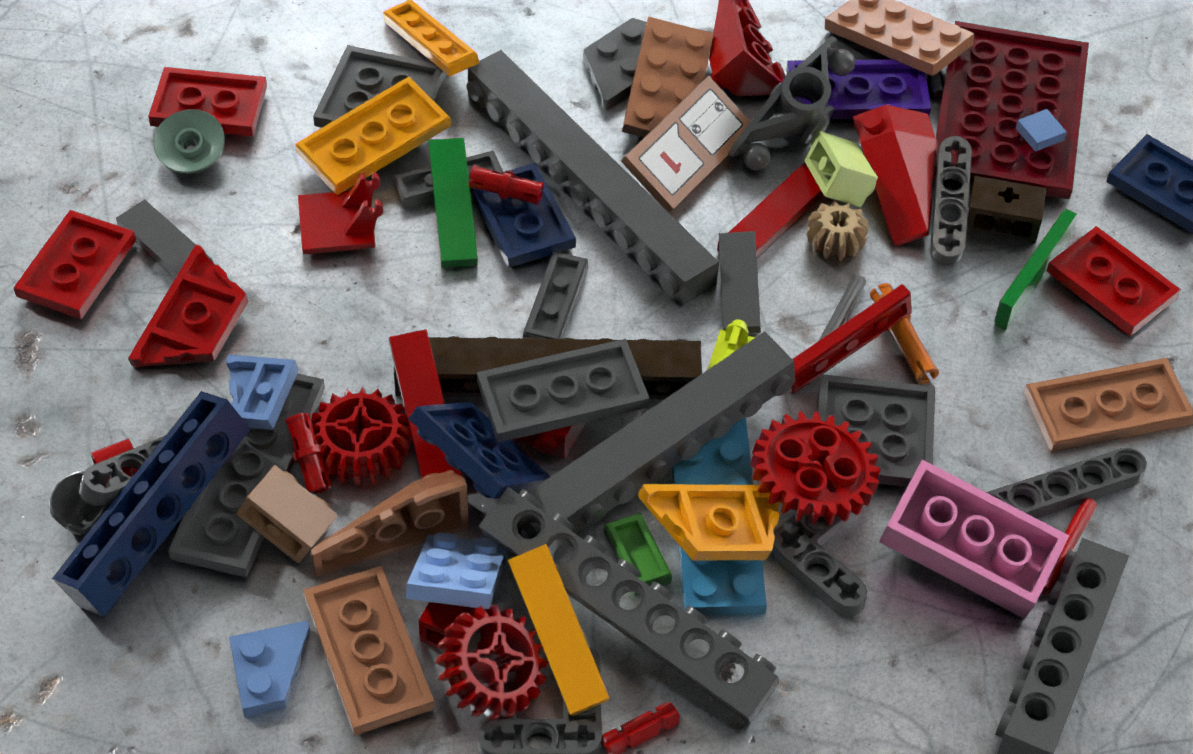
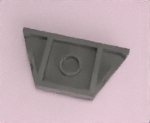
(614, 61)

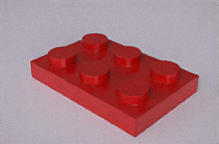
(226, 96)
(75, 264)
(1113, 280)

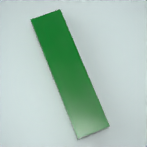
(452, 202)
(1034, 269)

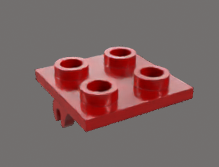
(341, 220)

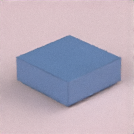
(1041, 130)

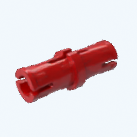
(506, 184)
(308, 453)

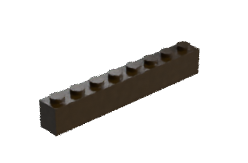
(661, 363)

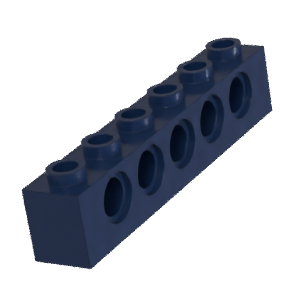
(151, 504)

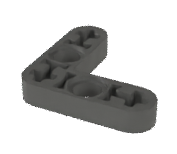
(810, 552)
(584, 723)

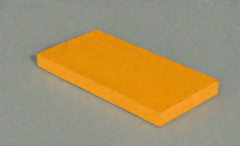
(372, 135)

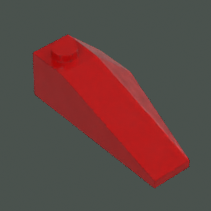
(741, 53)
(902, 155)

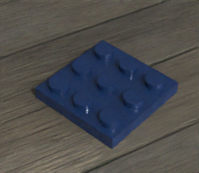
(472, 447)

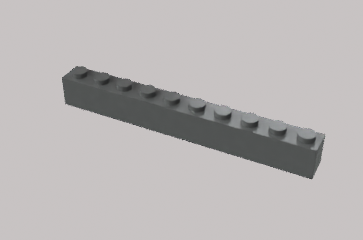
(593, 178)

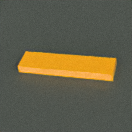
(430, 38)
(559, 630)

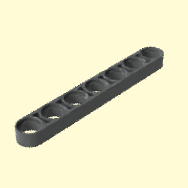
(1072, 478)

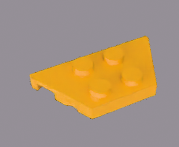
(715, 519)

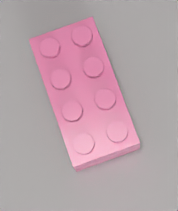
(974, 539)

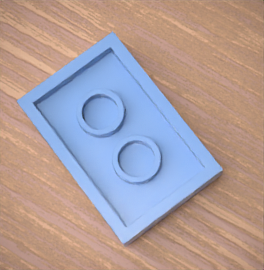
(457, 571)

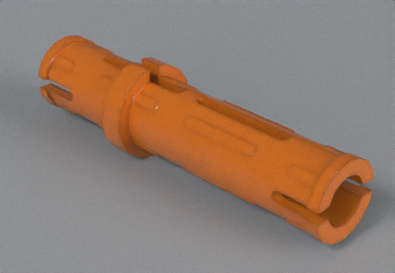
(909, 343)

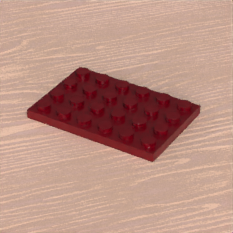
(1003, 81)

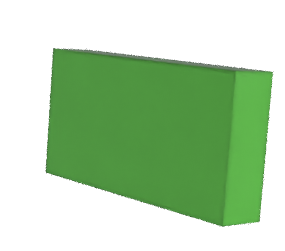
(635, 544)

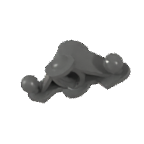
(793, 118)

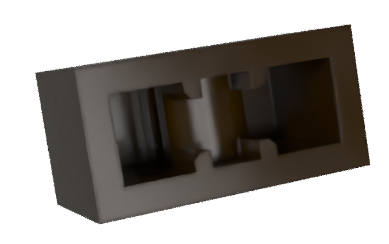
(1005, 209)

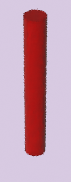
(1075, 532)

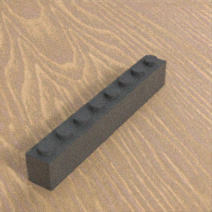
(666, 434)

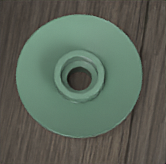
(185, 129)

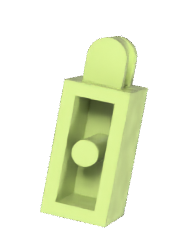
(840, 169)

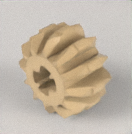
(837, 230)

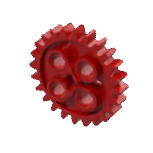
(815, 467)

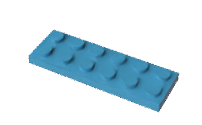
(721, 585)

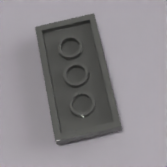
(562, 390)

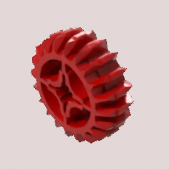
(381, 445)
(478, 678)

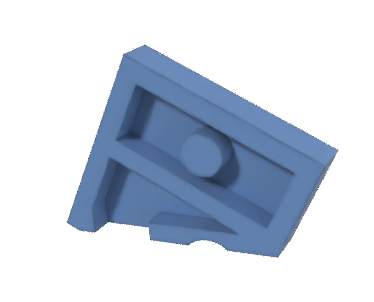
(260, 387)
(267, 665)

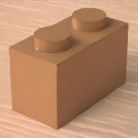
(286, 513)

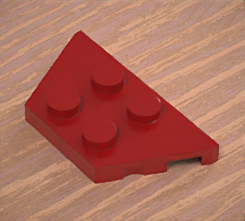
(192, 316)

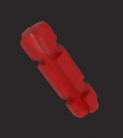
(640, 729)

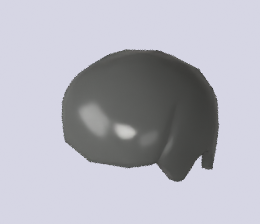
(69, 507)

